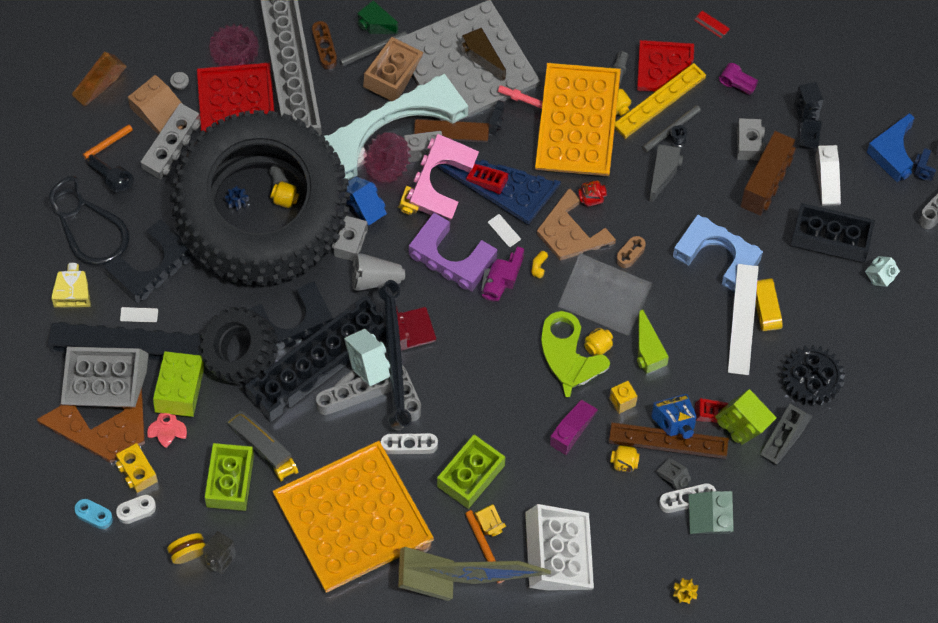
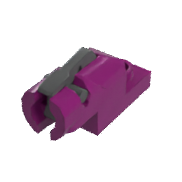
(501, 275)

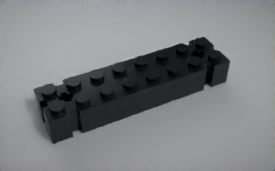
(313, 360)

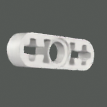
(414, 450)
(683, 505)

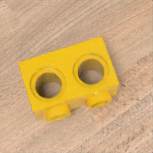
(138, 467)

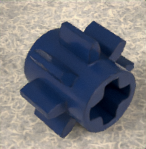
(236, 198)

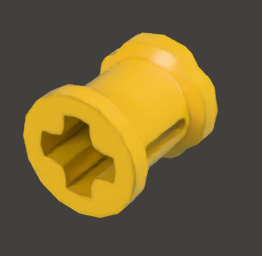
(286, 469)

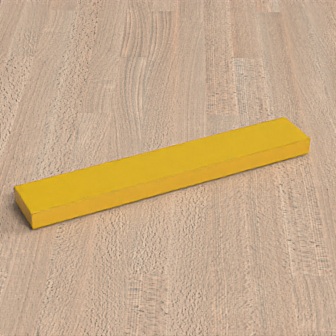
(659, 100)

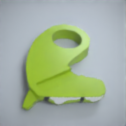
(562, 356)

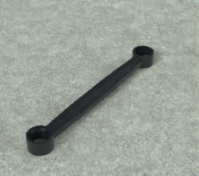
(394, 355)

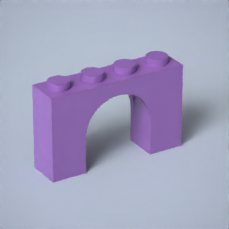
(465, 272)

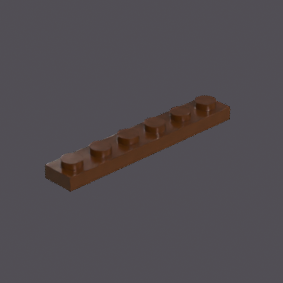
(659, 440)

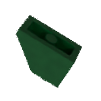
(376, 20)

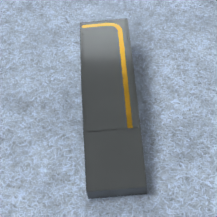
(258, 438)

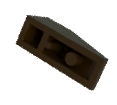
(481, 52)

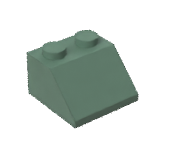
(711, 512)

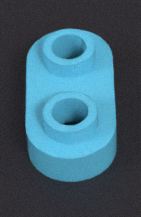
(92, 513)

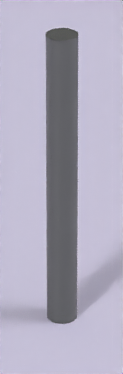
(369, 50)
(665, 133)

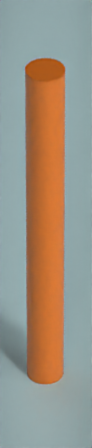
(480, 537)

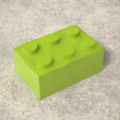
(178, 384)
(745, 417)
(471, 471)
(229, 477)

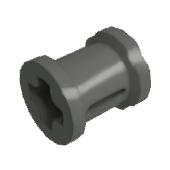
(278, 175)

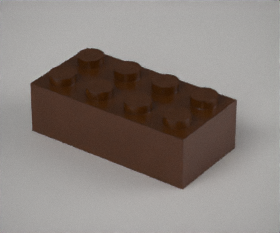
(768, 173)

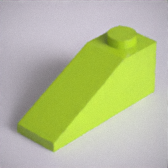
(650, 350)

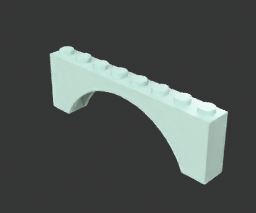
(432, 99)

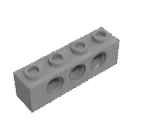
(182, 116)

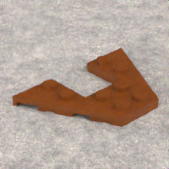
(105, 439)

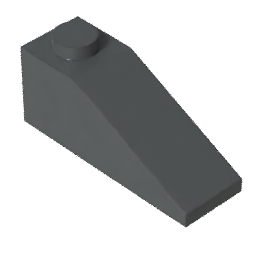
(666, 166)
(786, 433)

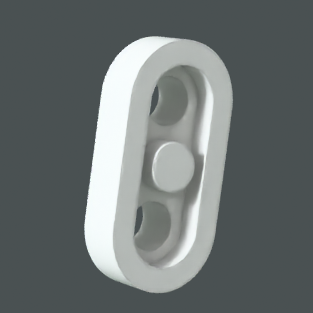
(136, 509)

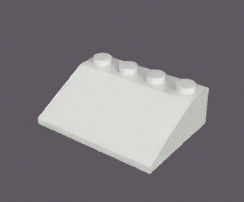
(561, 543)

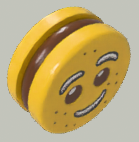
(186, 548)

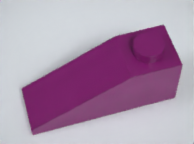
(572, 427)

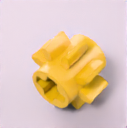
(689, 594)

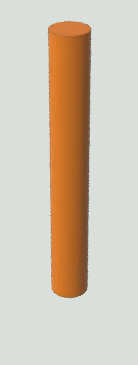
(107, 142)

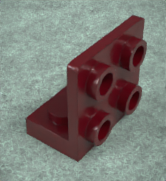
(415, 328)

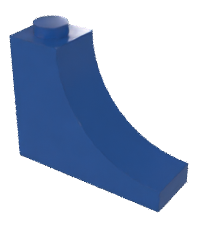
(890, 152)

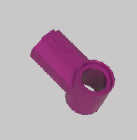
(735, 77)

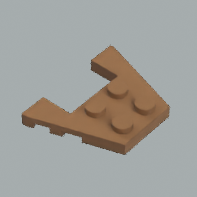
(564, 234)

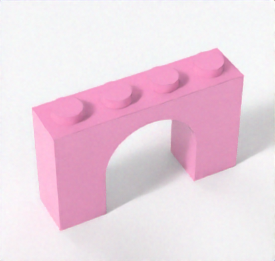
(441, 152)

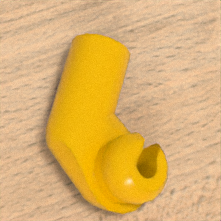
(536, 264)

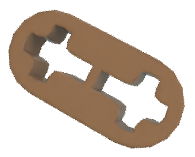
(633, 254)

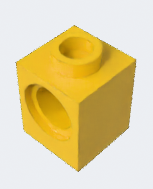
(623, 397)

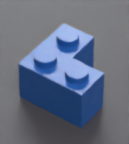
(365, 200)

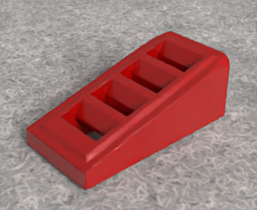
(490, 185)
(702, 410)

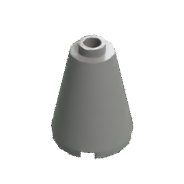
(373, 271)

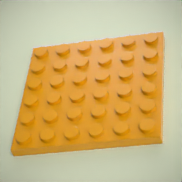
(352, 516)

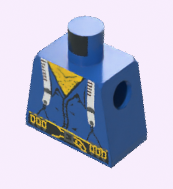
(675, 416)

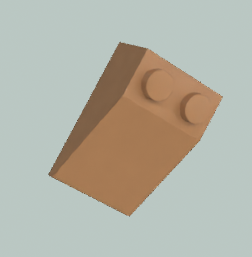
(392, 69)
(154, 103)

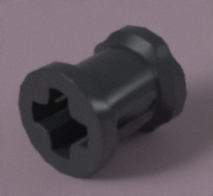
(676, 135)

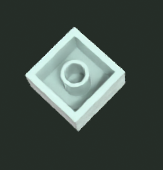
(367, 357)

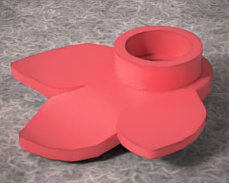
(167, 430)

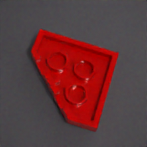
(661, 63)

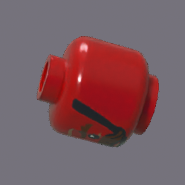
(592, 193)

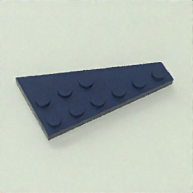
(522, 194)

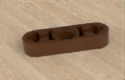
(322, 52)

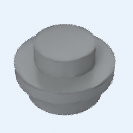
(179, 80)

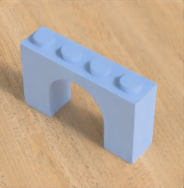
(704, 233)

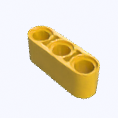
(767, 305)

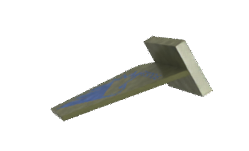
(435, 574)

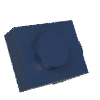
(923, 171)

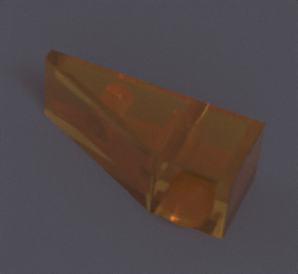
(99, 78)

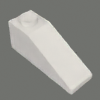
(828, 174)

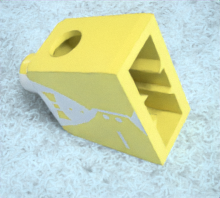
(71, 288)

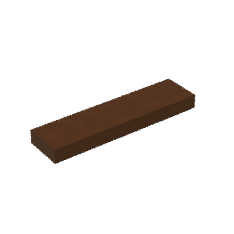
(457, 131)

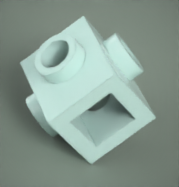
(882, 271)

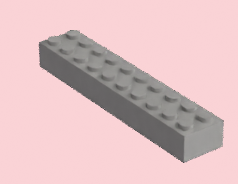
(290, 61)

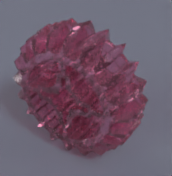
(230, 38)
(393, 157)

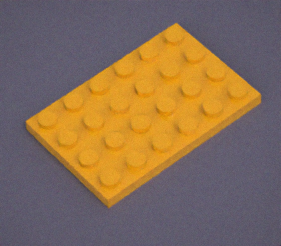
(578, 119)

